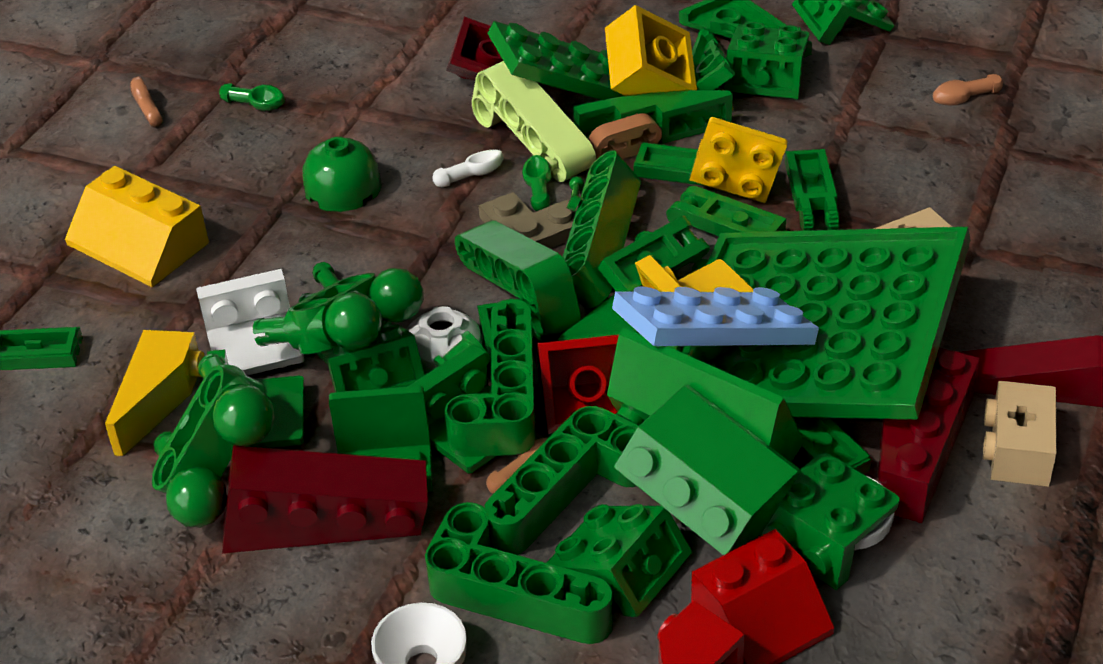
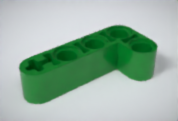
(526, 271)
(504, 418)
(556, 474)
(511, 587)

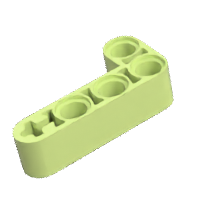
(533, 119)

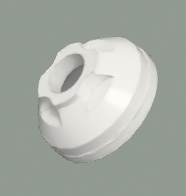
(438, 342)
(418, 630)

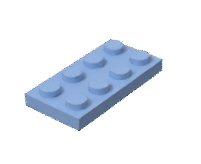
(714, 317)

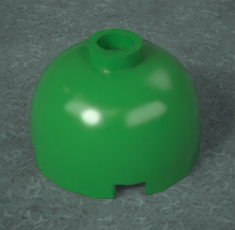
(340, 174)

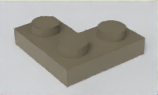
(547, 226)

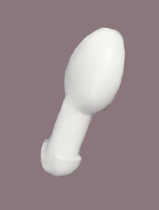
(476, 164)

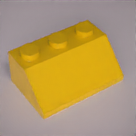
(136, 226)

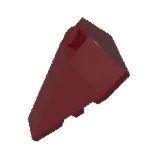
(474, 51)

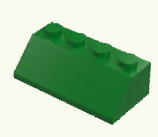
(650, 375)

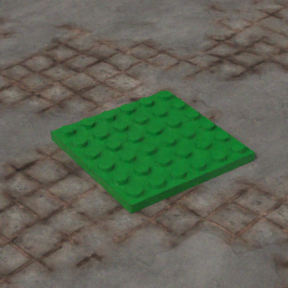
(877, 311)

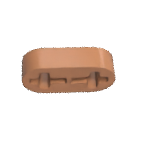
(625, 135)

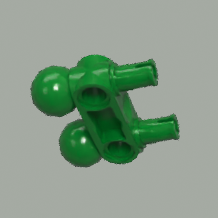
(345, 312)
(192, 458)

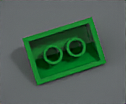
(707, 470)

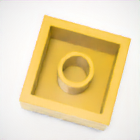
(648, 54)

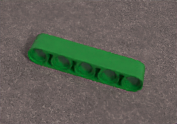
(600, 225)

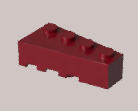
(918, 450)
(320, 498)

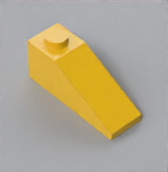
(153, 385)

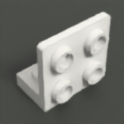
(229, 318)

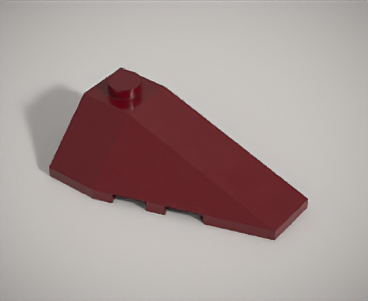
(1067, 364)

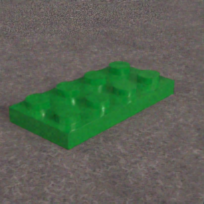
(553, 61)

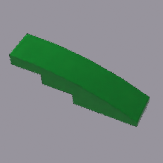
(675, 112)

